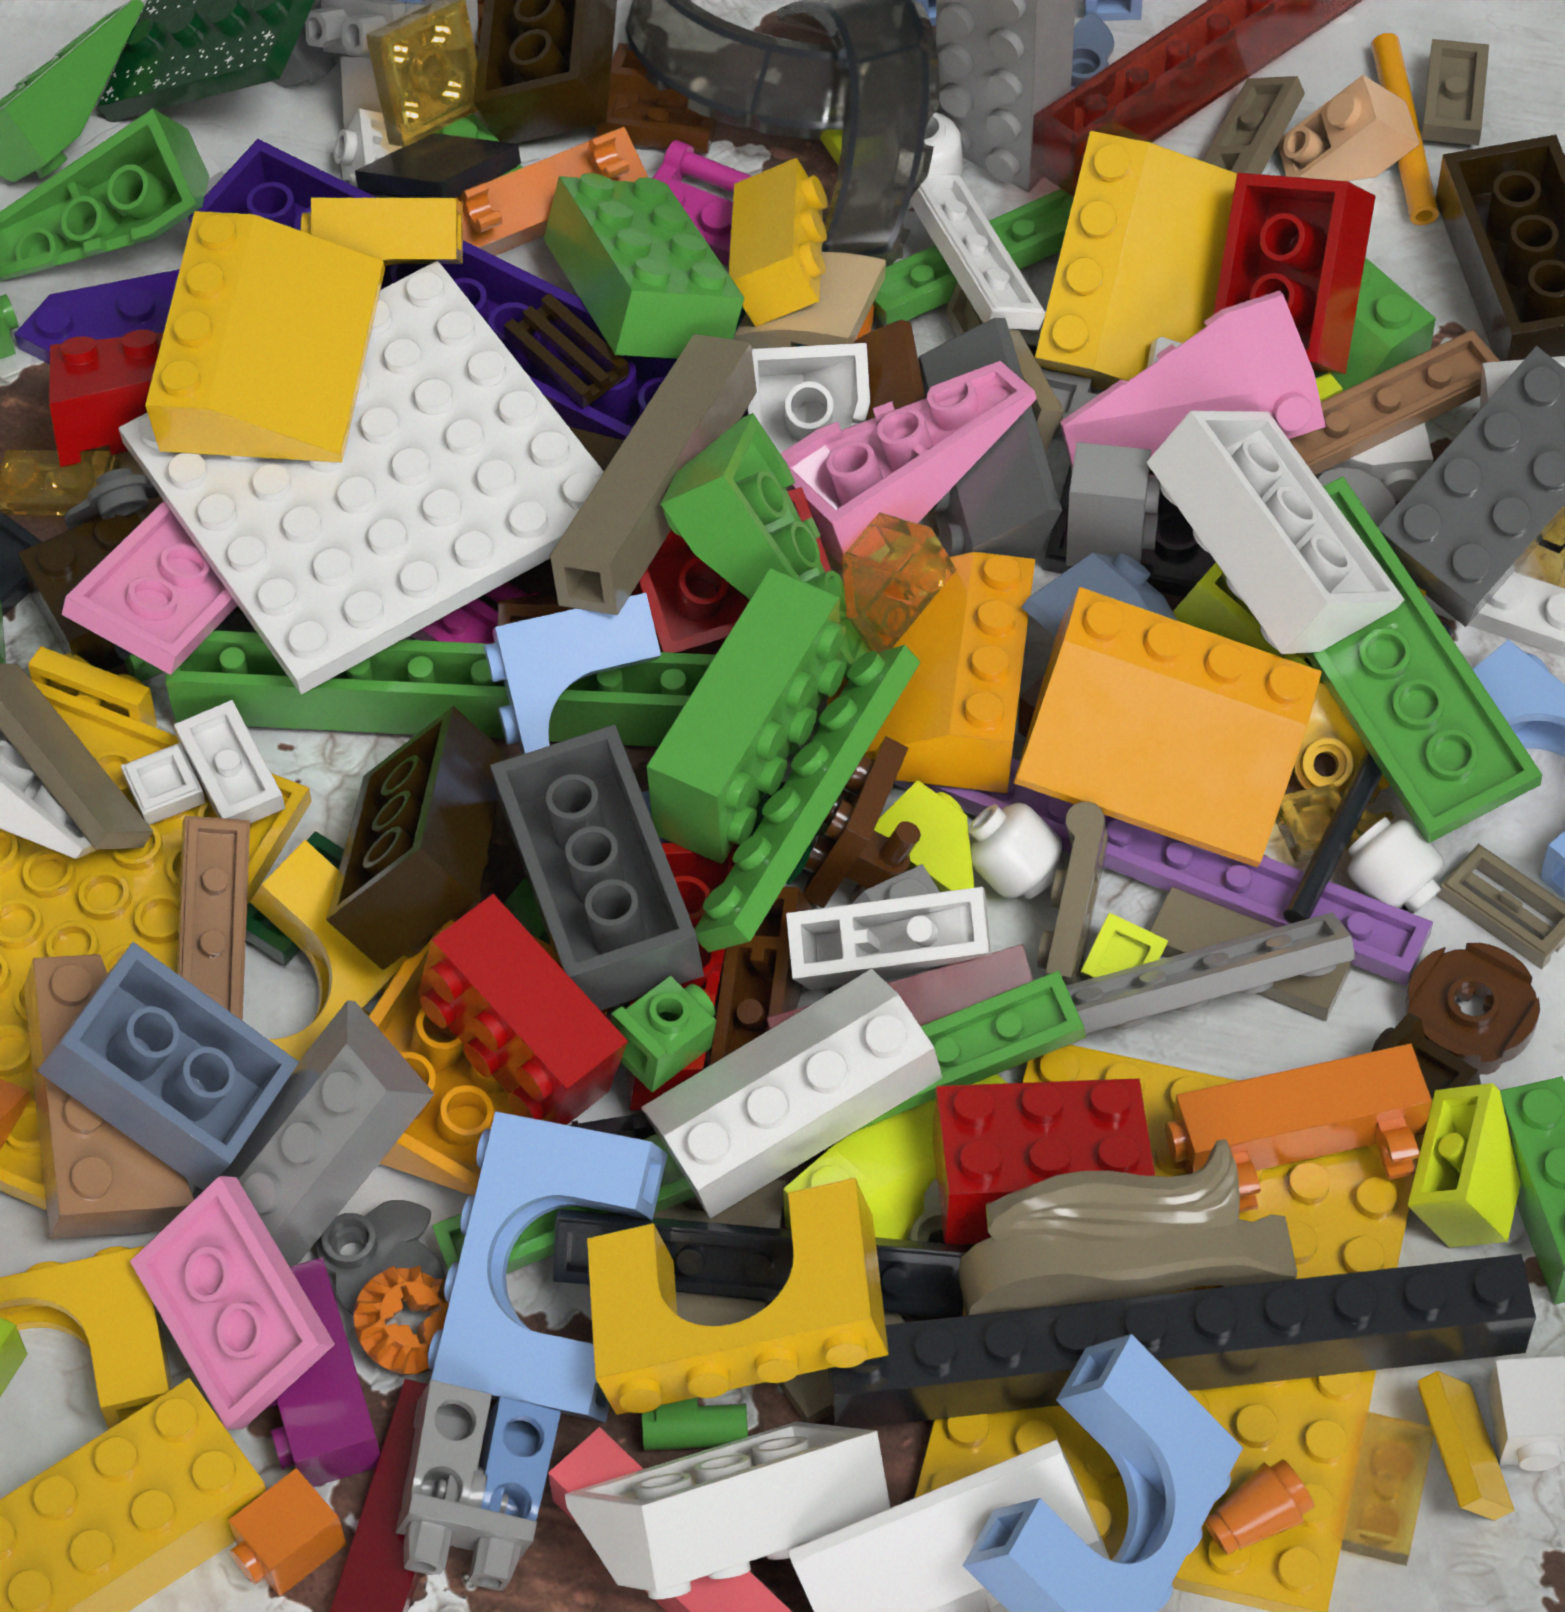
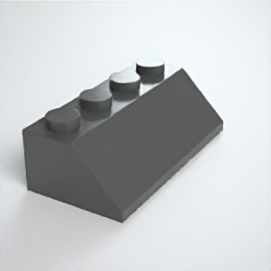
(1009, 494)

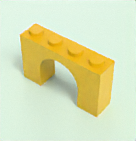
(391, 227)
(298, 903)
(106, 1310)
(818, 1321)

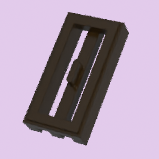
(554, 311)

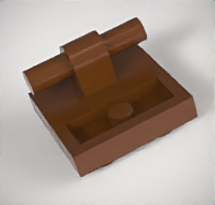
(851, 842)

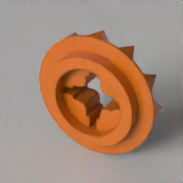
(380, 1300)

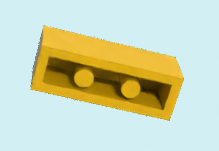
(778, 241)

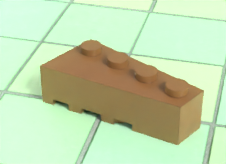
(91, 1170)

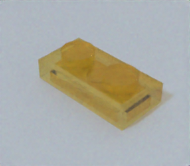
(38, 485)
(1386, 1488)

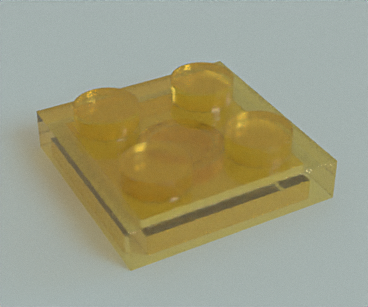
(424, 70)

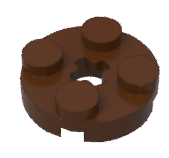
(1480, 971)

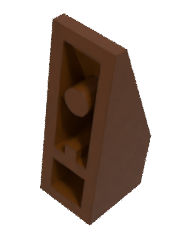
(758, 979)

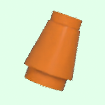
(1260, 1508)

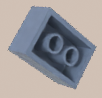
(168, 1067)

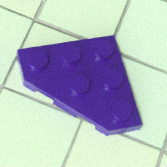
(98, 312)

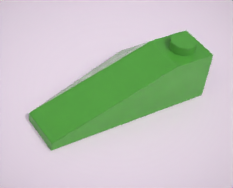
(58, 97)
(106, 198)
(742, 521)

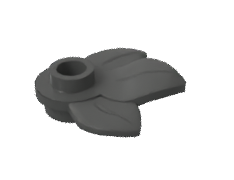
(115, 494)
(387, 1238)

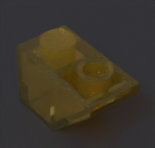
(892, 578)

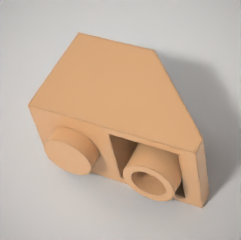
(1350, 135)

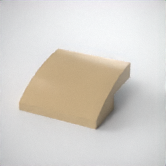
(844, 303)

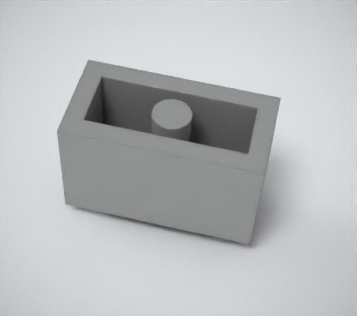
(1111, 502)

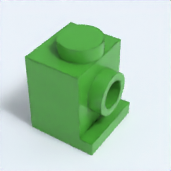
(662, 1047)

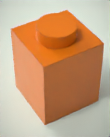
(285, 1534)

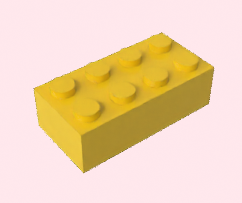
(125, 1511)

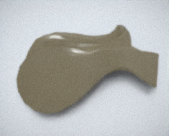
(1121, 1238)

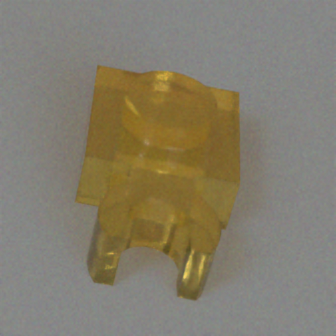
(1307, 813)

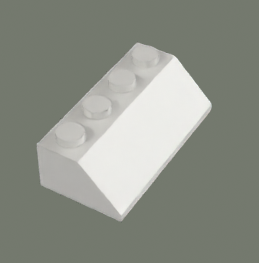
(1272, 529)
(794, 1091)
(731, 1505)
(917, 1549)

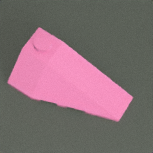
(1237, 363)
(905, 455)

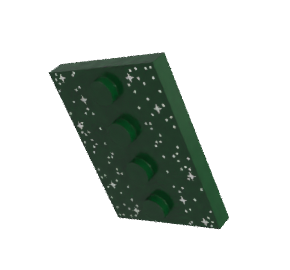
(201, 51)

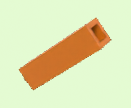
(518, 204)
(1306, 1116)

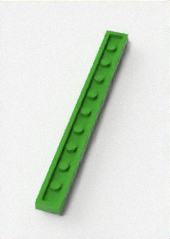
(968, 1049)

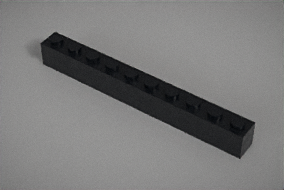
(1198, 1336)

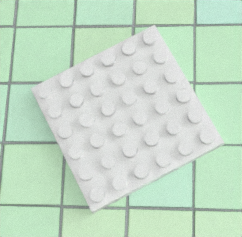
(441, 493)

